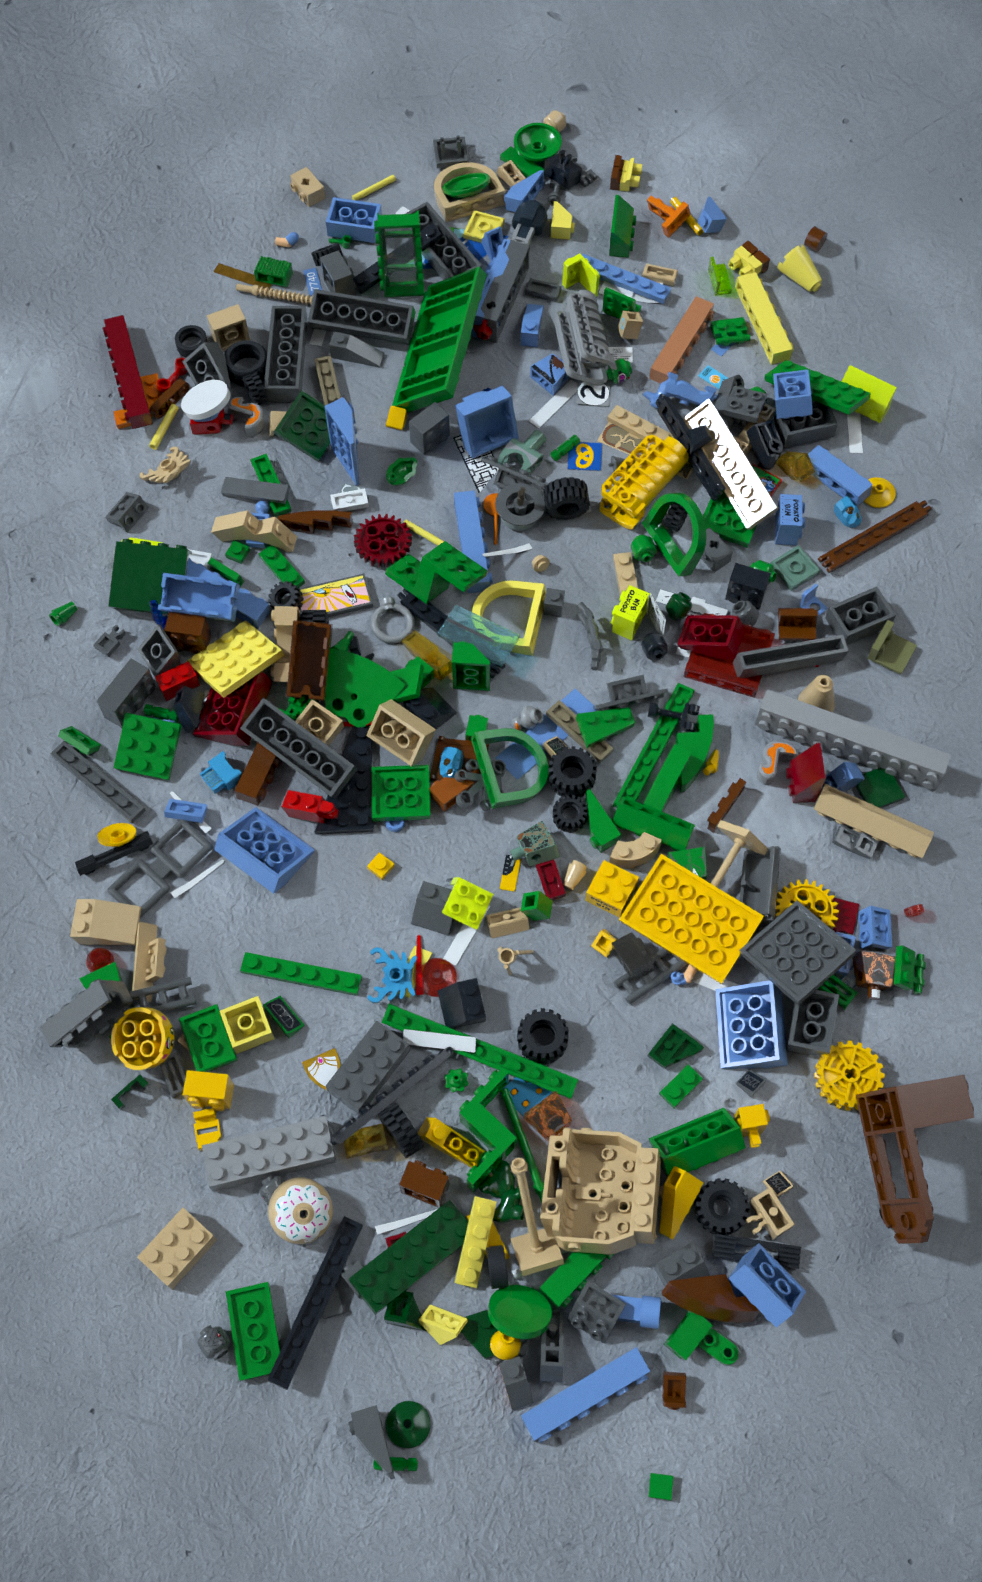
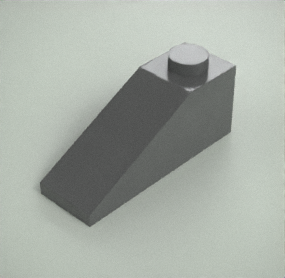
(352, 349)
(552, 1348)
(370, 1434)

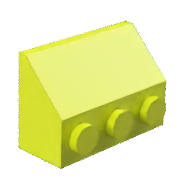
(881, 393)

